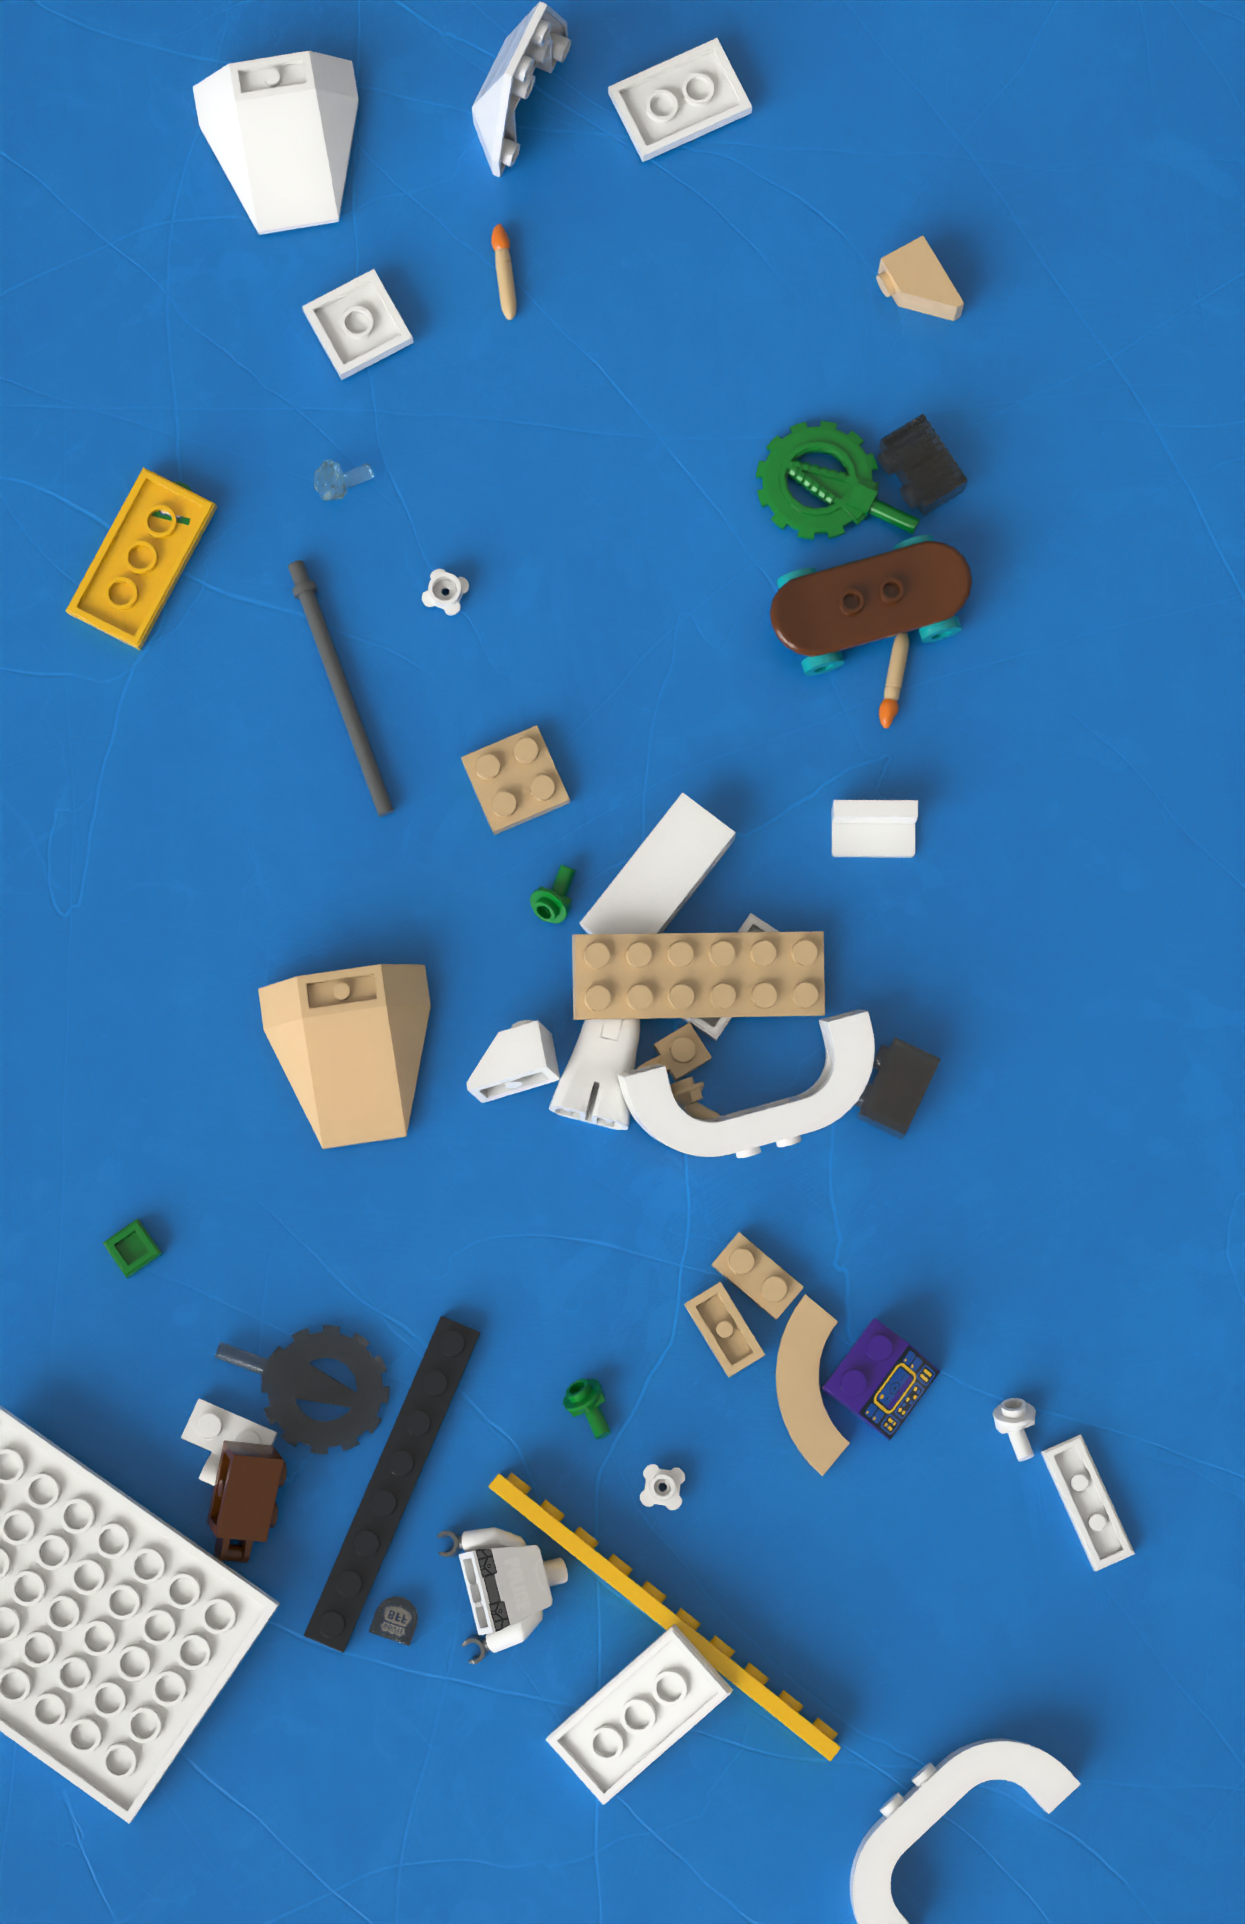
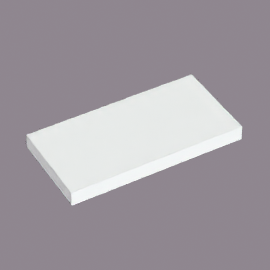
(639, 1714)

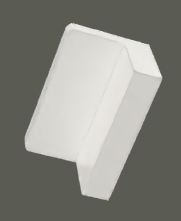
(874, 828)

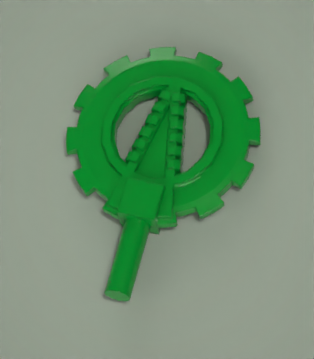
(848, 495)

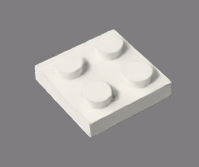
(357, 324)

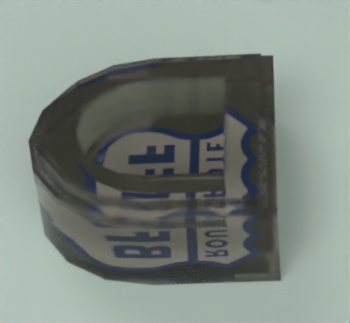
(395, 1620)

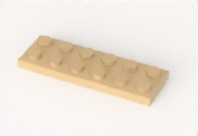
(698, 975)

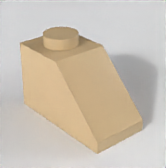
(919, 281)

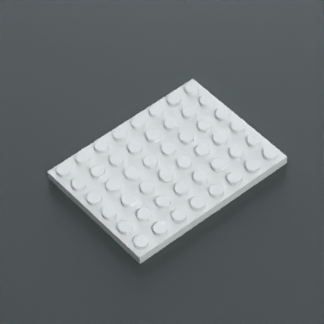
(107, 1624)

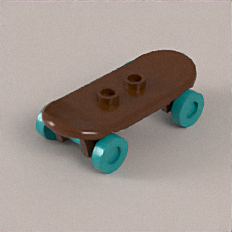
(871, 600)

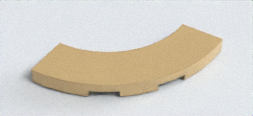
(799, 1385)

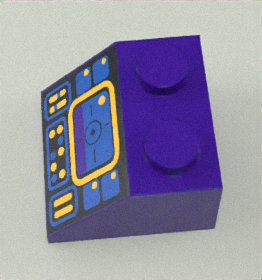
(880, 1379)

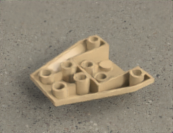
(351, 1047)

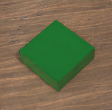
(132, 1248)

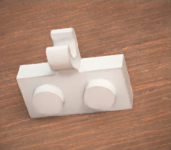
(212, 1425)

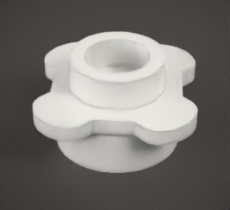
(442, 580)
(669, 1497)

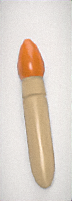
(501, 245)
(889, 706)

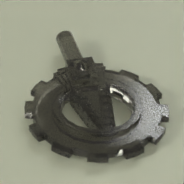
(291, 1377)

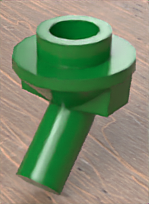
(554, 899)
(587, 1402)

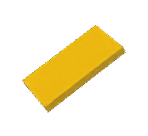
(141, 559)

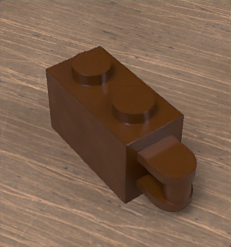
(244, 1498)

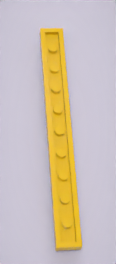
(650, 1601)

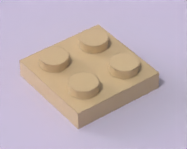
(515, 780)

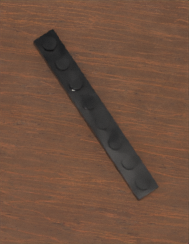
(392, 1484)

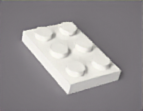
(680, 99)

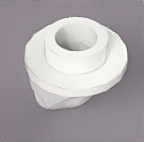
(1012, 1418)

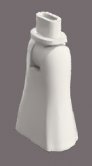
(590, 1081)

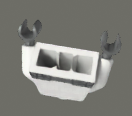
(504, 1585)

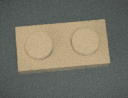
(757, 1276)
(724, 1329)

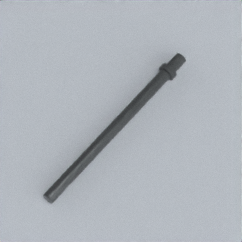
(305, 591)

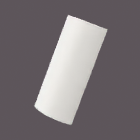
(661, 872)

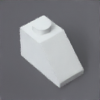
(515, 1062)

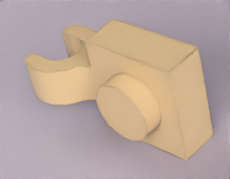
(680, 1052)

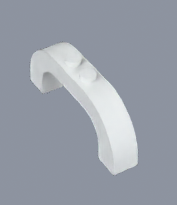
(843, 1079)
(932, 1796)

